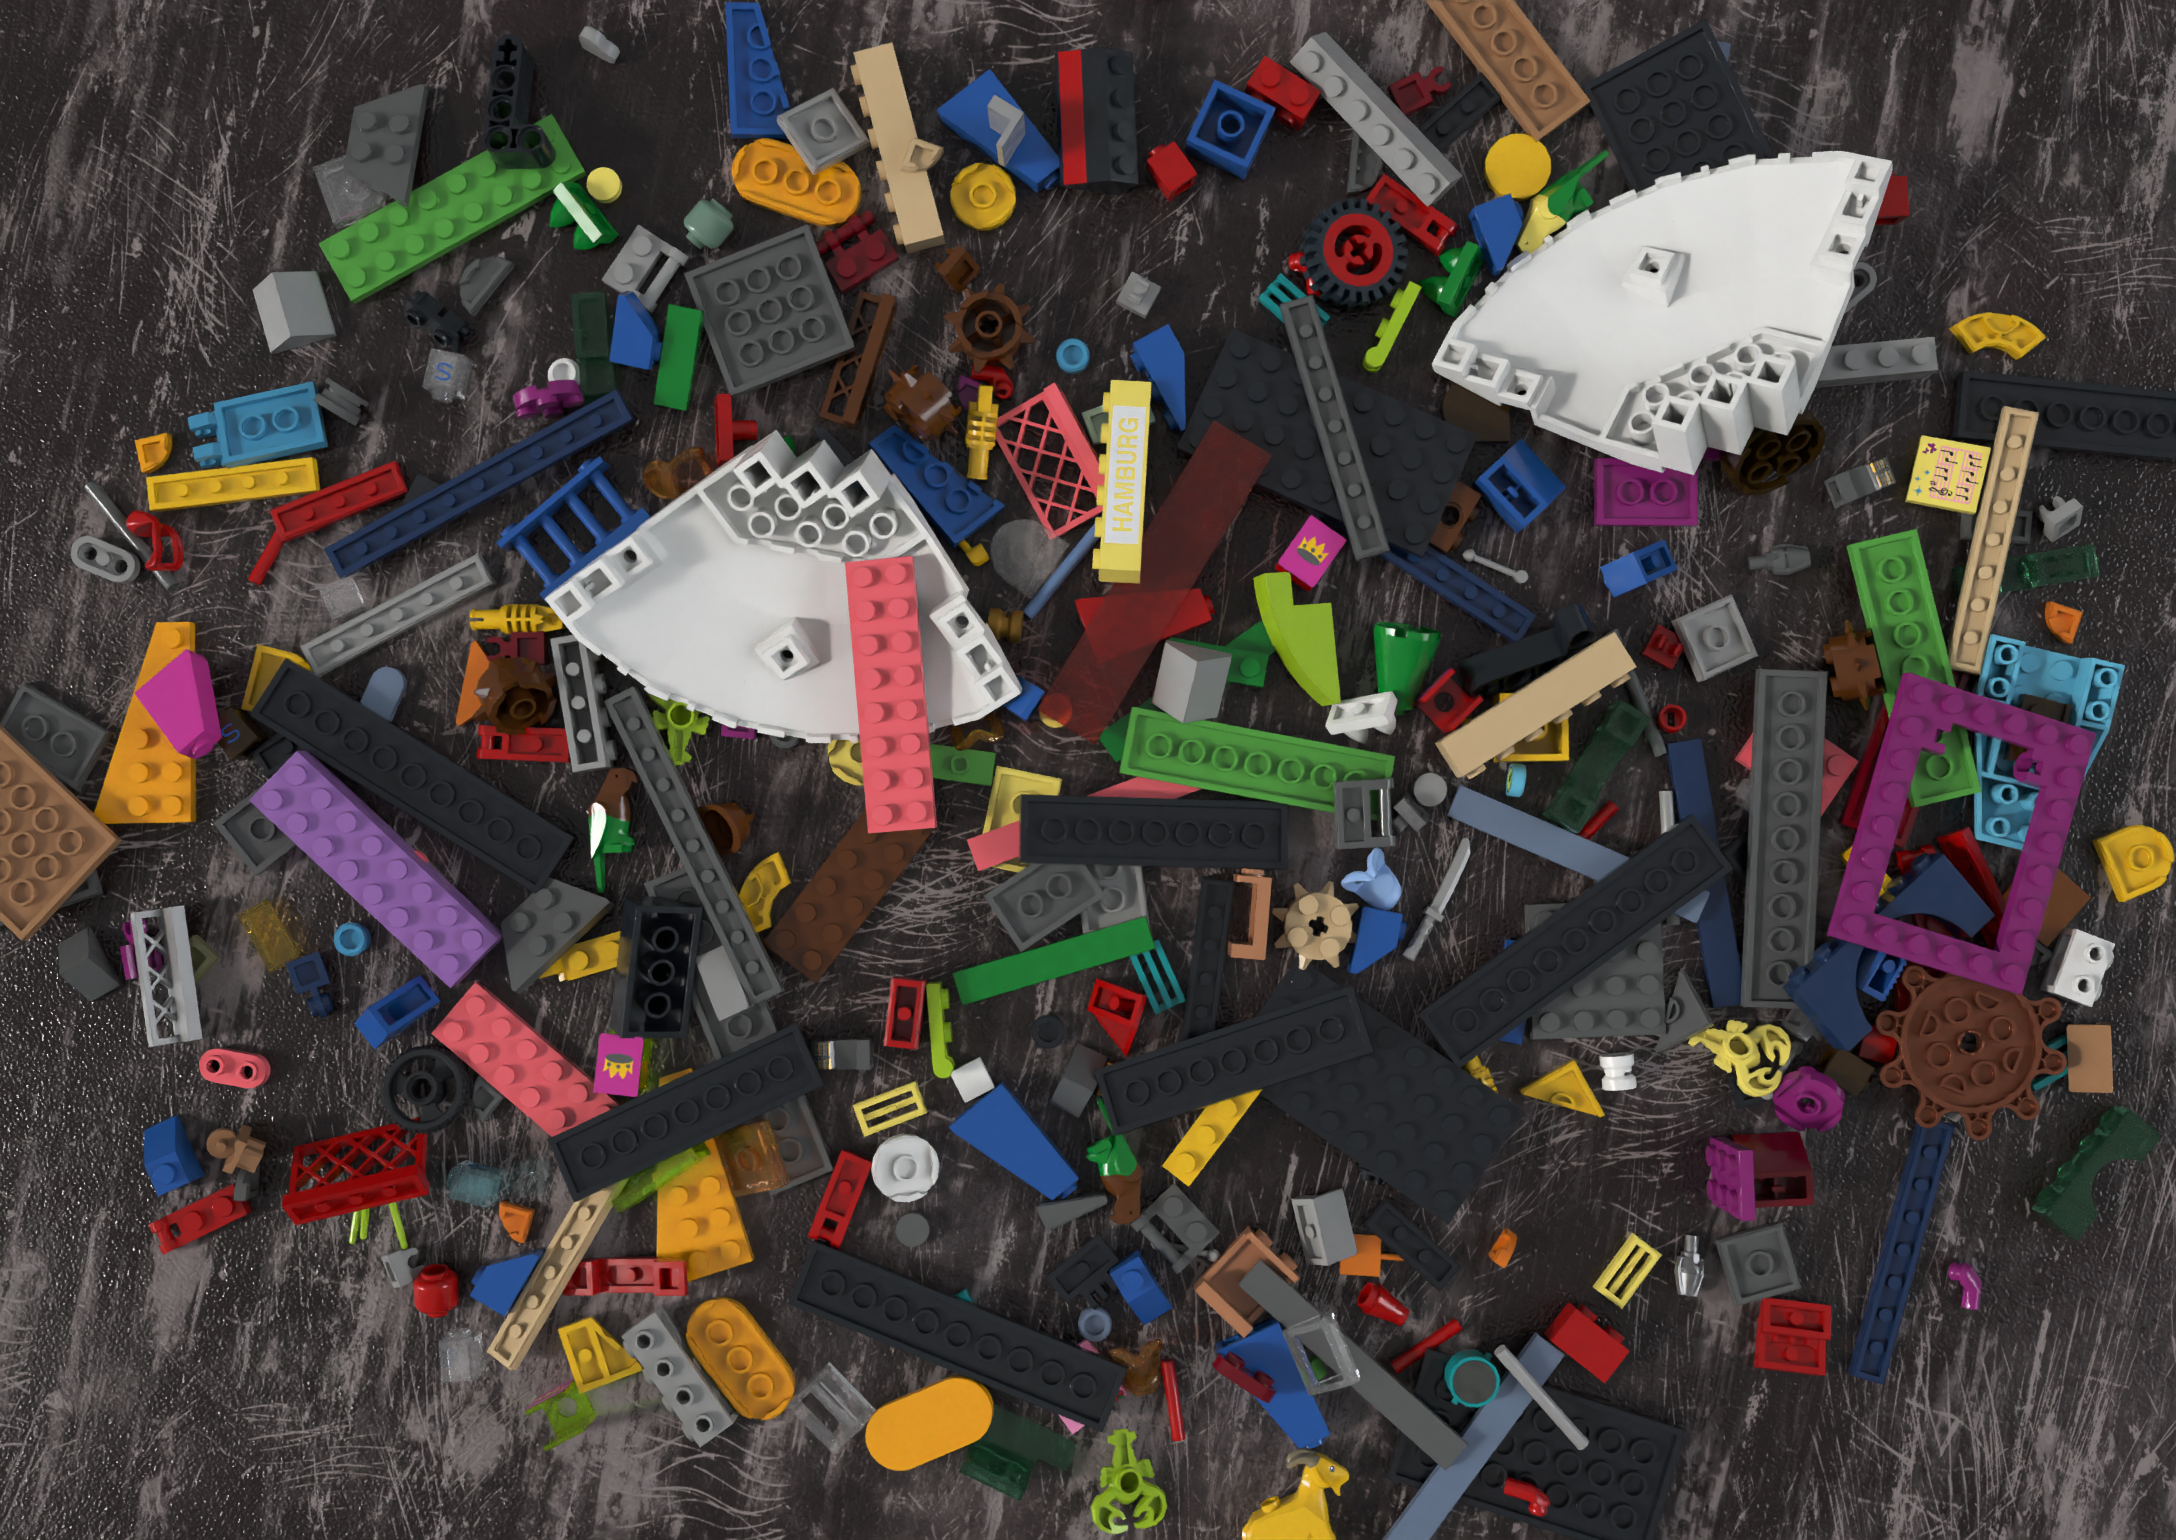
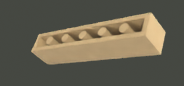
(891, 133)
(1535, 705)

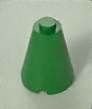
(1403, 660)

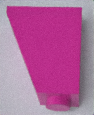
(184, 704)

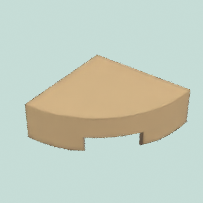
(920, 156)

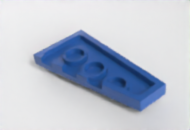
(753, 75)
(942, 495)

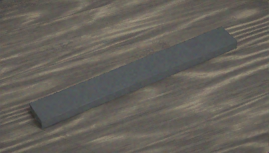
(1334, 428)
(1375, 1383)

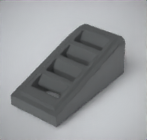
(1061, 1210)

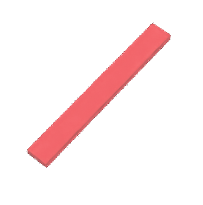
(1003, 842)

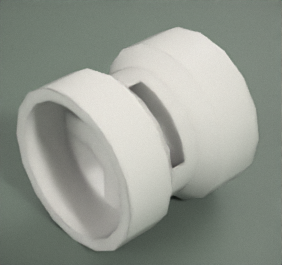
(1617, 1071)

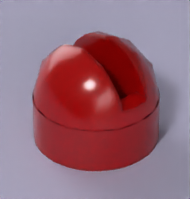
(1678, 720)

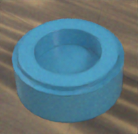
(1072, 356)
(352, 938)

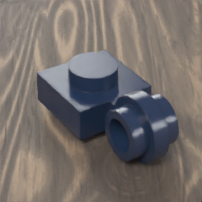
(308, 975)

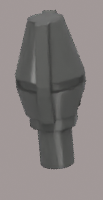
(1782, 559)

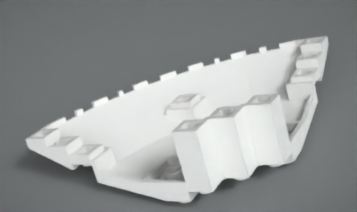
(1703, 345)
(759, 569)

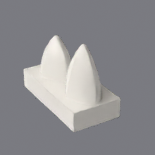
(1360, 713)

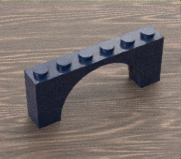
(1828, 982)

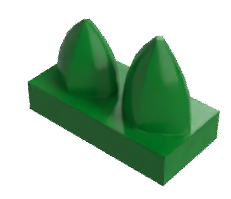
(576, 205)
(1452, 290)

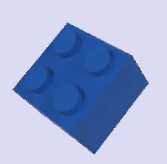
(1229, 129)

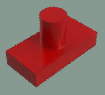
(729, 429)

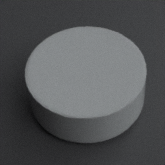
(1429, 789)

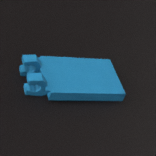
(260, 427)

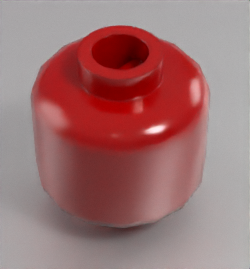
(436, 1290)

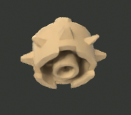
(1300, 936)

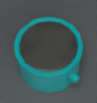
(1472, 1378)

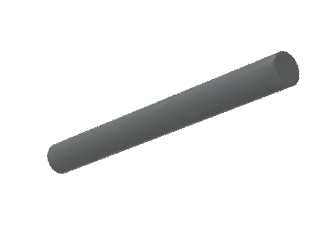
(119, 522)
(1641, 704)

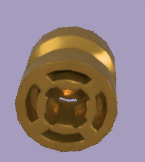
(1006, 624)

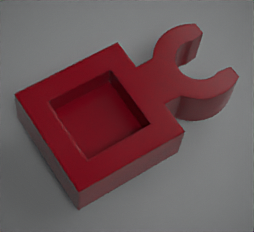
(1414, 92)
(523, 644)

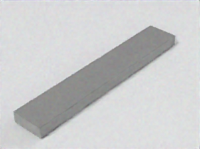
(398, 615)

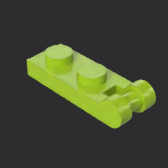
(1390, 328)
(939, 1029)

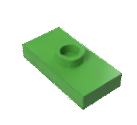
(963, 765)

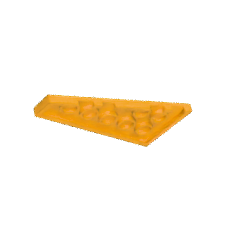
(146, 773)
(700, 1216)

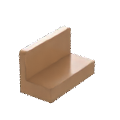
(2090, 1057)

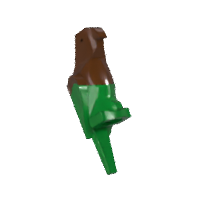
(610, 819)
(1118, 1172)

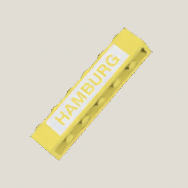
(1124, 481)

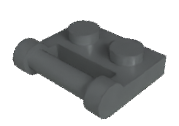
(1354, 816)
(1183, 1219)

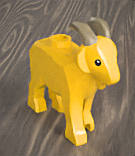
(1304, 1512)

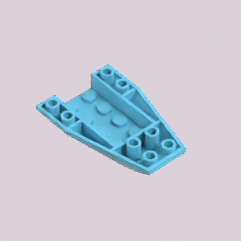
(2012, 669)

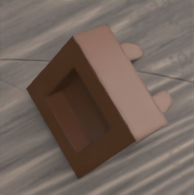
(958, 268)

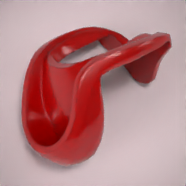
(148, 525)

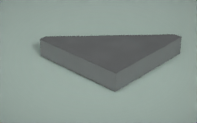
(1684, 1015)

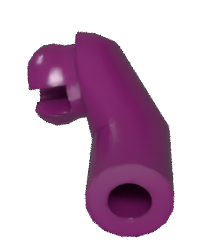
(1970, 1281)

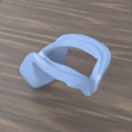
(1377, 885)

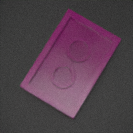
(1643, 497)
(1731, 1178)

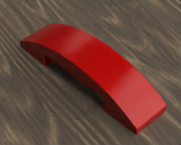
(629, 1275)

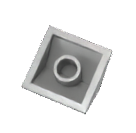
(293, 310)
(1191, 681)

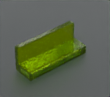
(652, 1179)

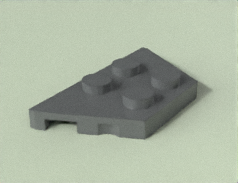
(387, 142)
(547, 928)

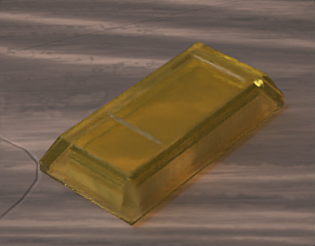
(268, 935)

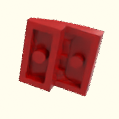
(1792, 1336)

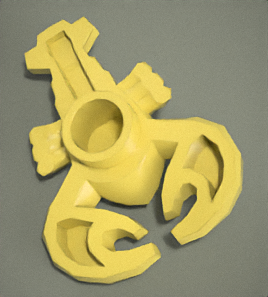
(1742, 1052)

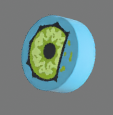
(1516, 780)

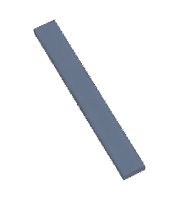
(1547, 840)
(1483, 1436)

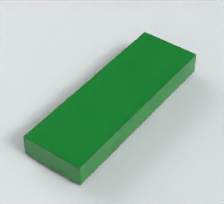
(678, 357)

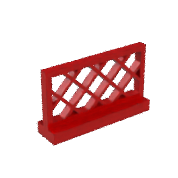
(358, 1191)

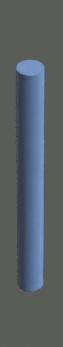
(1061, 573)

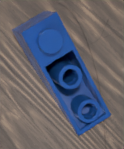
(1164, 366)

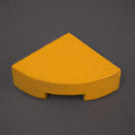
(153, 451)

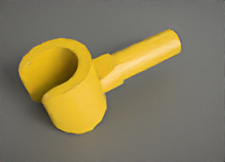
(976, 555)

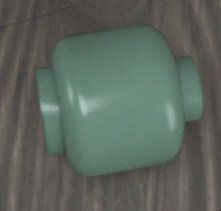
(708, 224)

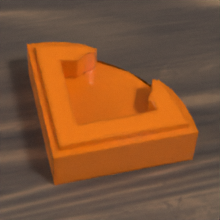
(2062, 621)
(516, 1220)
(1503, 1248)

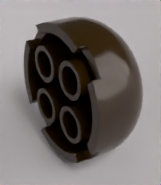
(1776, 451)

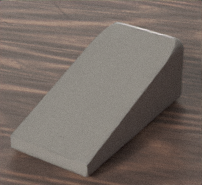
(722, 983)

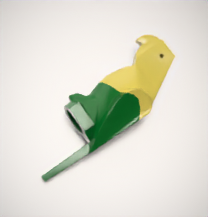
(1555, 206)

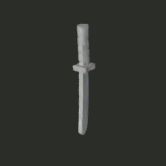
(1434, 912)

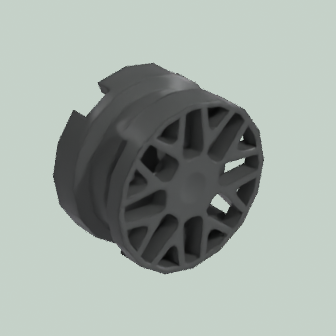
(341, 402)

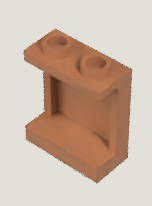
(1259, 916)
(1220, 1281)

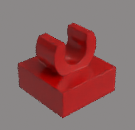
(1662, 647)

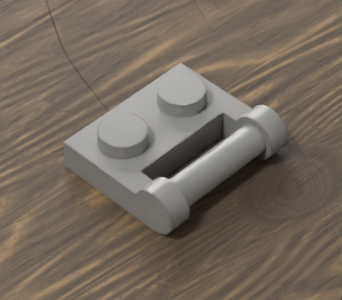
(636, 263)

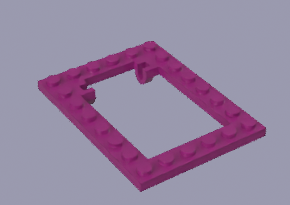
(1917, 718)

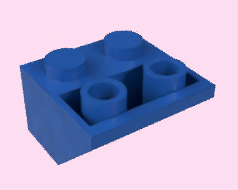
(1518, 486)

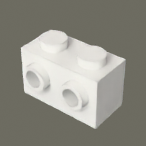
(2078, 967)

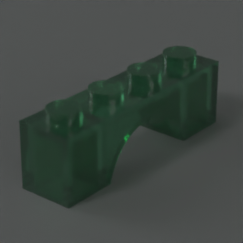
(1603, 751)
(2068, 1199)

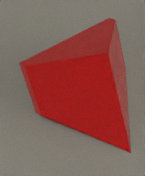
(1117, 1011)

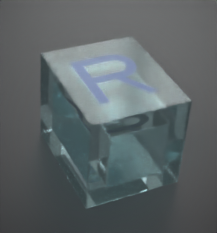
(475, 1183)

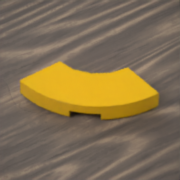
(1997, 331)
(762, 888)

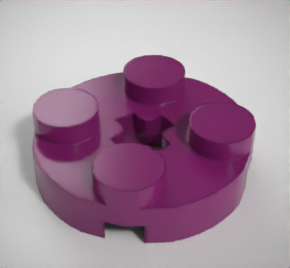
(547, 400)
(1813, 1085)

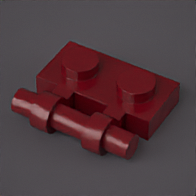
(863, 259)

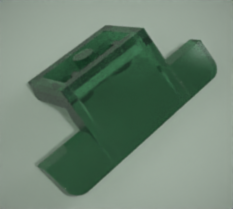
(1010, 1451)

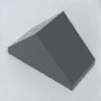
(87, 966)
(1078, 1080)

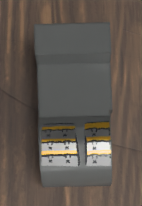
(1859, 482)
(844, 1053)

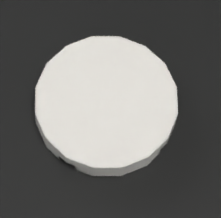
(905, 1167)

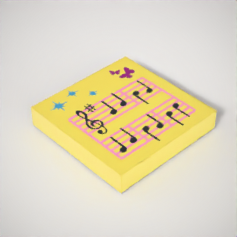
(1948, 475)

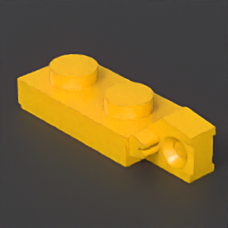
(587, 958)

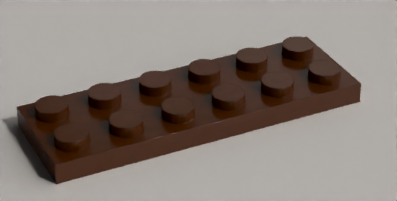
(842, 896)

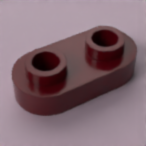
(1256, 1383)

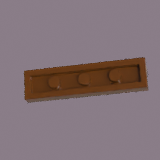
(869, 359)

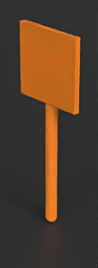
(1368, 1257)

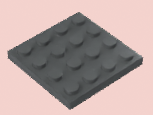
(770, 311)
(1614, 999)

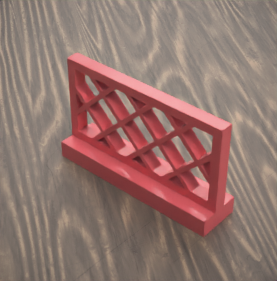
(1075, 440)

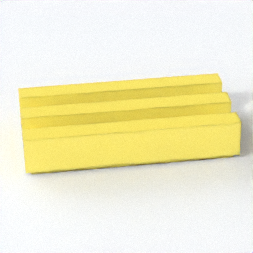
(916, 1098)
(1616, 1263)

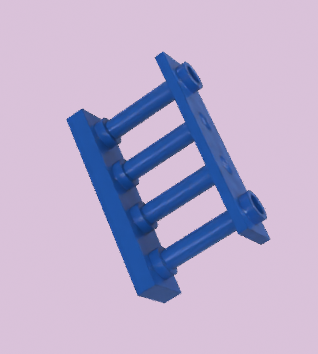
(589, 472)

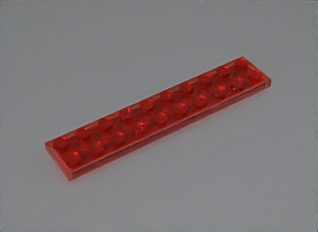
(1171, 561)

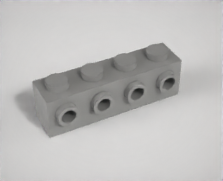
(583, 706)
(679, 1377)

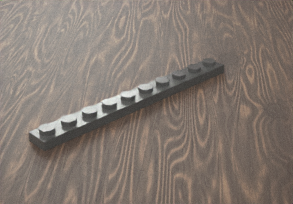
(694, 845)

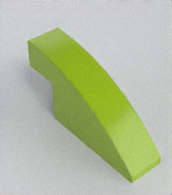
(1300, 636)

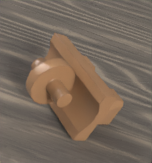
(238, 1150)

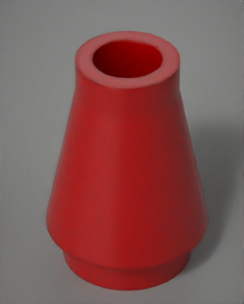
(1381, 1304)

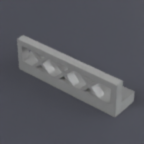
(178, 972)

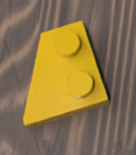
(595, 1354)

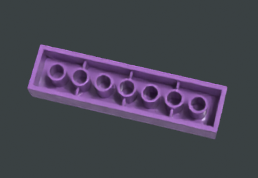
(377, 867)

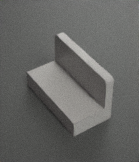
(1009, 123)
(1324, 1227)

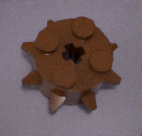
(997, 311)
(921, 404)
(1854, 665)
(515, 694)

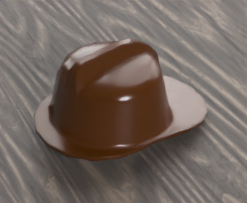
(726, 825)

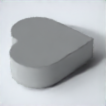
(597, 44)

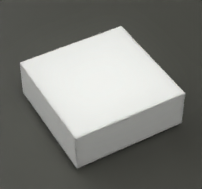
(972, 1079)

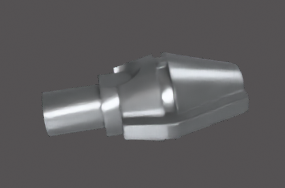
(1689, 1268)

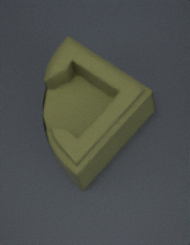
(202, 957)

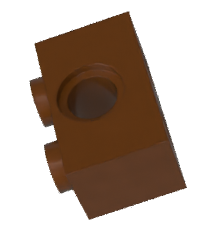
(1465, 508)

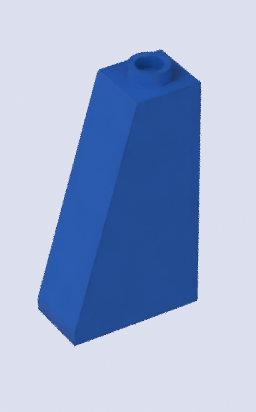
(968, 118)
(1013, 1139)
(1291, 1405)

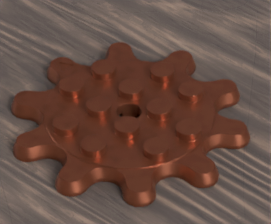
(1976, 1081)

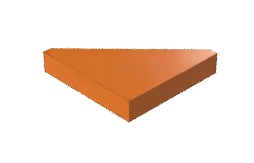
(476, 666)

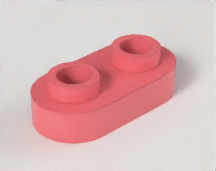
(233, 1067)

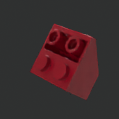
(1780, 1168)

